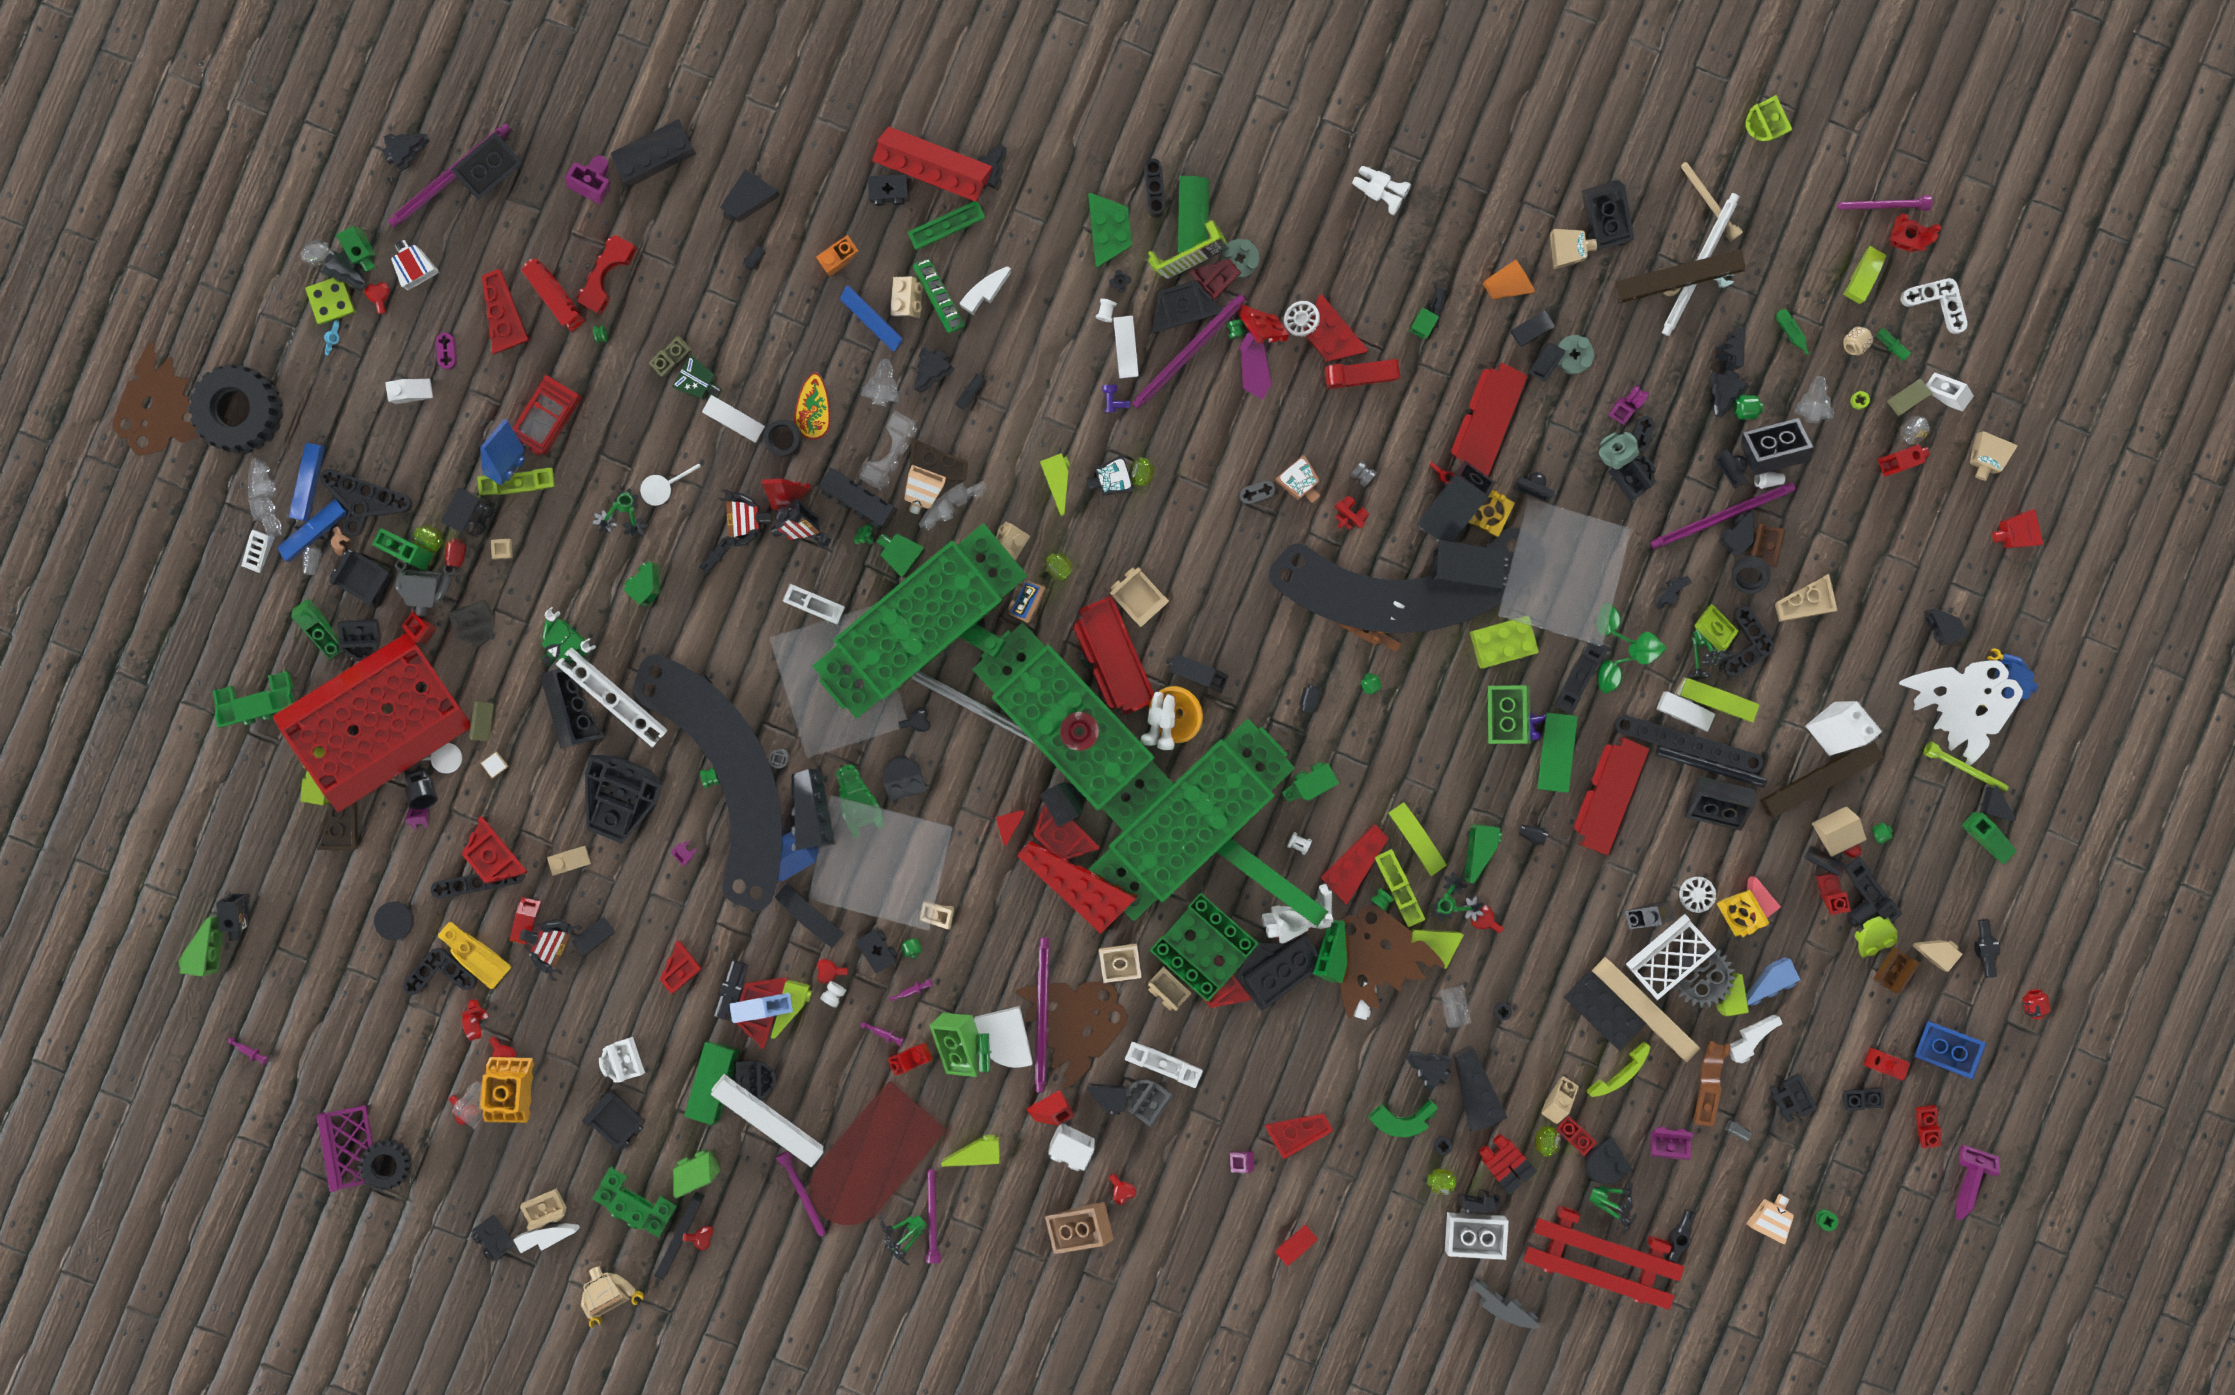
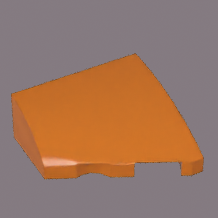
(1508, 282)

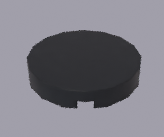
(393, 920)

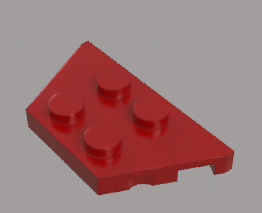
(1263, 325)
(1333, 336)
(1064, 841)
(490, 855)
(1230, 993)
(760, 1028)

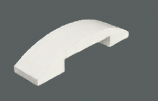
(1164, 1064)

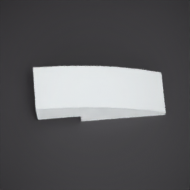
(985, 290)
(1126, 347)
(733, 419)
(813, 604)
(1685, 711)
(545, 1236)

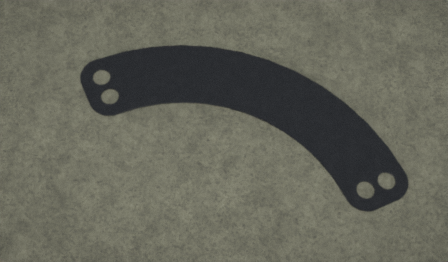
(1369, 601)
(740, 768)

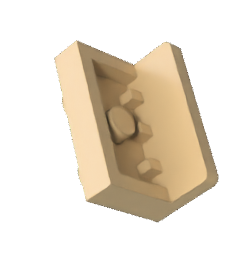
(906, 297)
(1012, 539)
(1169, 989)
(543, 1209)

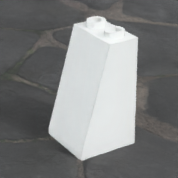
(1843, 727)

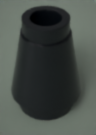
(1534, 834)

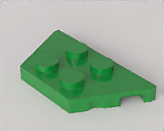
(1109, 228)

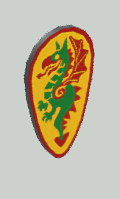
(813, 408)

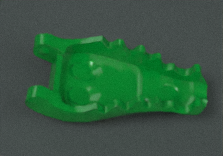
(853, 787)

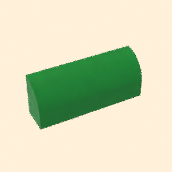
(1192, 212)
(1557, 752)
(714, 1062)

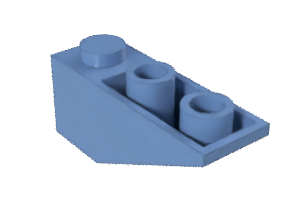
(1773, 978)

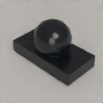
(1546, 361)
(1732, 467)
(1534, 487)

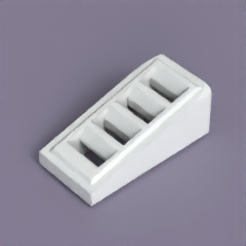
(268, 540)

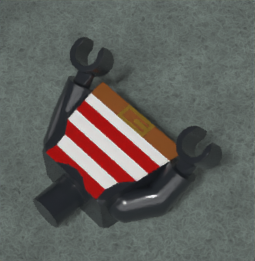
(743, 519)
(798, 522)
(547, 943)

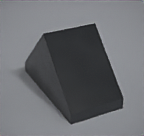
(1995, 804)

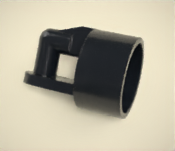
(420, 793)

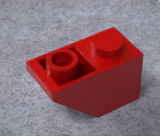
(1052, 1109)

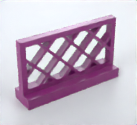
(330, 1146)

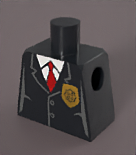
(233, 914)

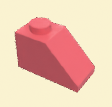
(1763, 897)

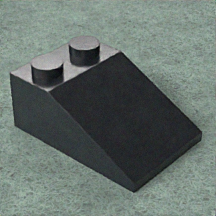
(1608, 214)

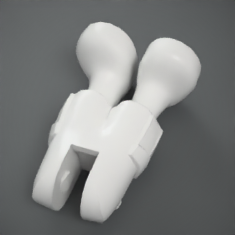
(1376, 187)
(1162, 718)

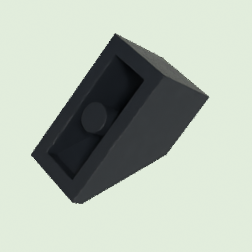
(1109, 1096)

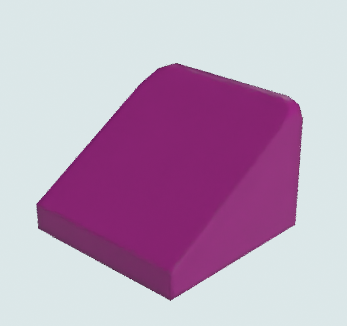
(1622, 411)
(1242, 1162)

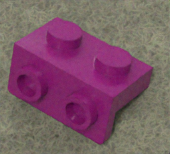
(1671, 1143)

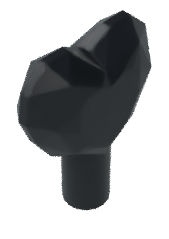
(917, 720)

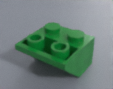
(645, 585)

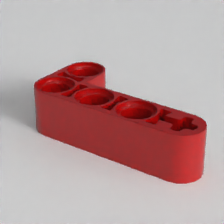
(1361, 374)

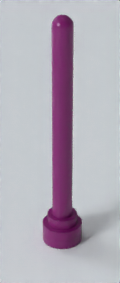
(1924, 203)
(786, 1160)
(933, 1255)

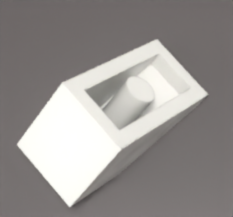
(408, 390)
(1950, 391)

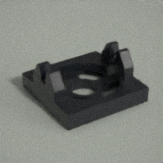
(1733, 349)

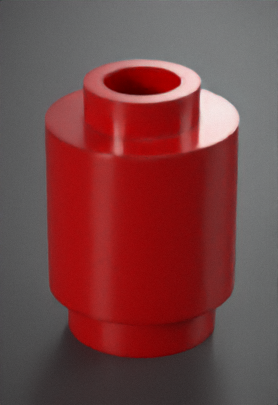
(455, 553)

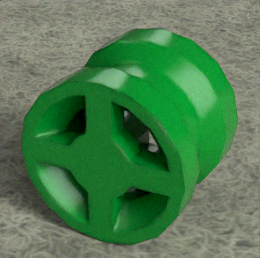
(1236, 329)
(709, 778)
(1382, 899)
(1822, 1218)

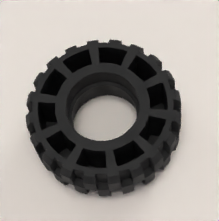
(208, 403)

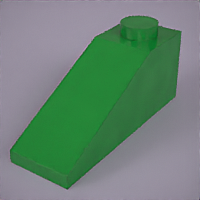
(402, 549)
(1333, 954)

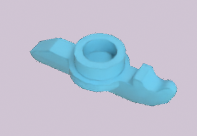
(331, 337)

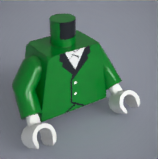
(560, 637)

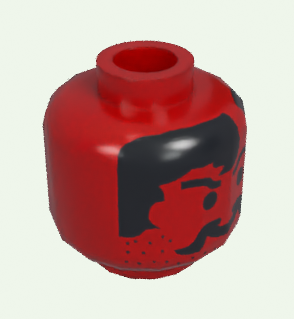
(2036, 1004)

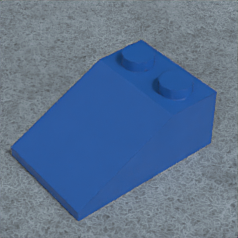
(502, 454)
(1950, 1050)

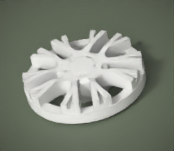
(1301, 318)
(1697, 894)

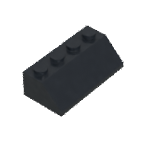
(653, 153)

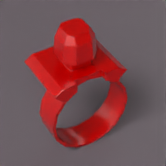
(471, 1019)

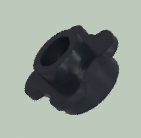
(1119, 275)

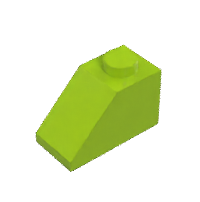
(1736, 1001)

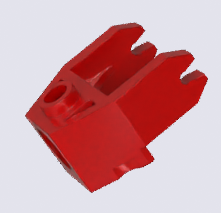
(1920, 235)

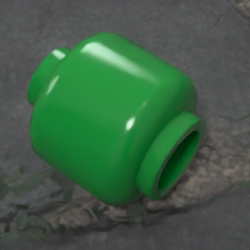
(1748, 407)

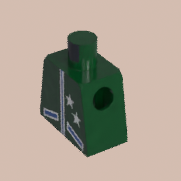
(696, 380)

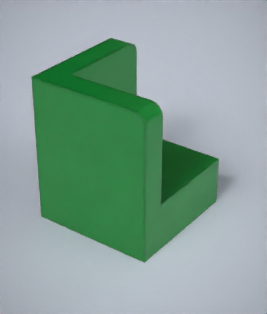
(1423, 323)

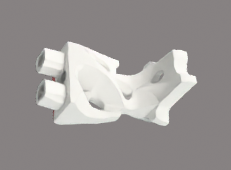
(1288, 924)

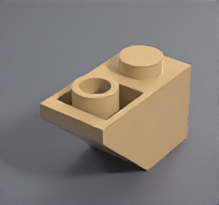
(1560, 1100)

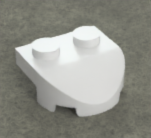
(621, 1061)

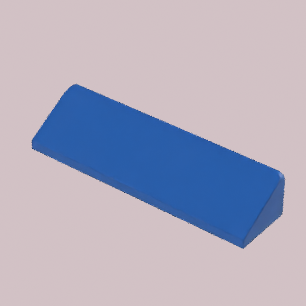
(871, 318)
(306, 481)
(312, 530)

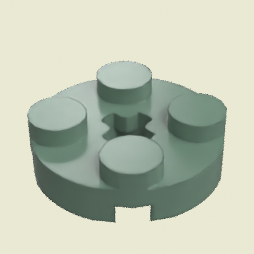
(1245, 248)
(1585, 358)
(1618, 458)

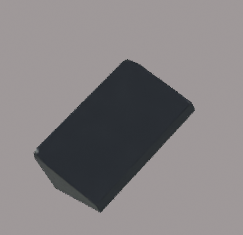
(1824, 861)

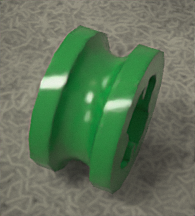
(600, 333)

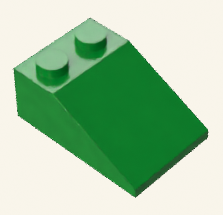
(1481, 847)

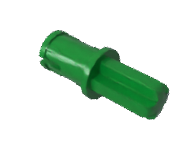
(1892, 344)
(984, 1052)

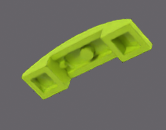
(520, 482)
(1417, 838)
(1639, 1056)

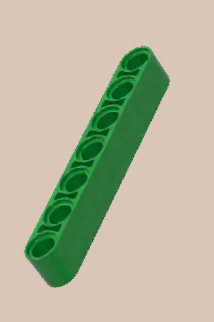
(1273, 882)

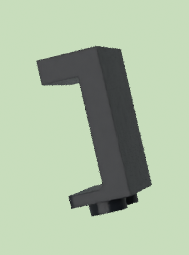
(361, 577)
(615, 1120)

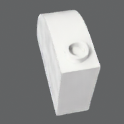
(1006, 1037)

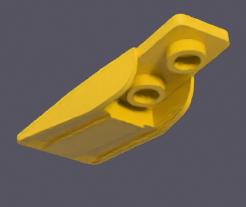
(474, 955)

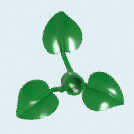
(1644, 650)

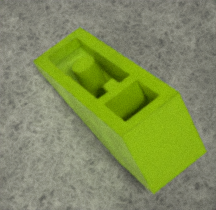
(1057, 477)
(799, 995)
(980, 1152)

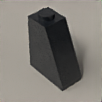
(747, 197)
(1198, 673)

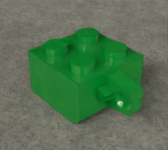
(1311, 783)

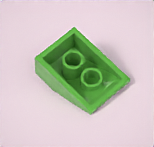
(204, 950)
(957, 1043)
(695, 1172)

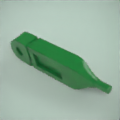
(1791, 329)

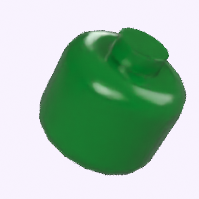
(1371, 683)
(1882, 832)
(911, 948)

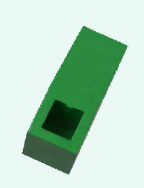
(316, 628)
(1989, 836)

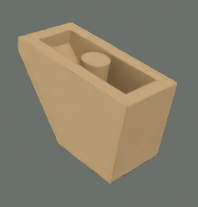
(1939, 952)

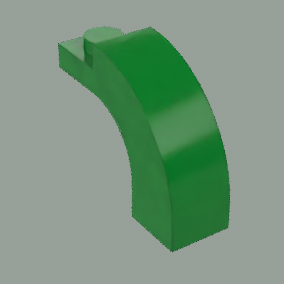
(1403, 1126)

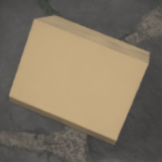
(1840, 831)

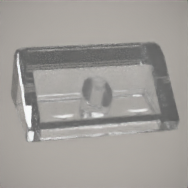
(1455, 1006)

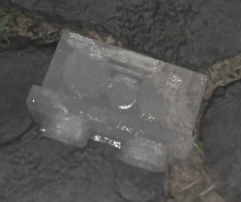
(469, 1106)

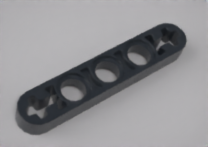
(469, 886)
(677, 1239)

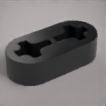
(1646, 436)

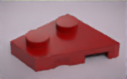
(679, 968)

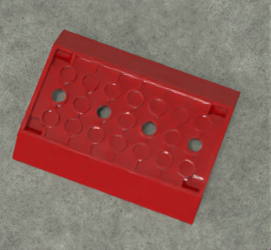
(385, 741)

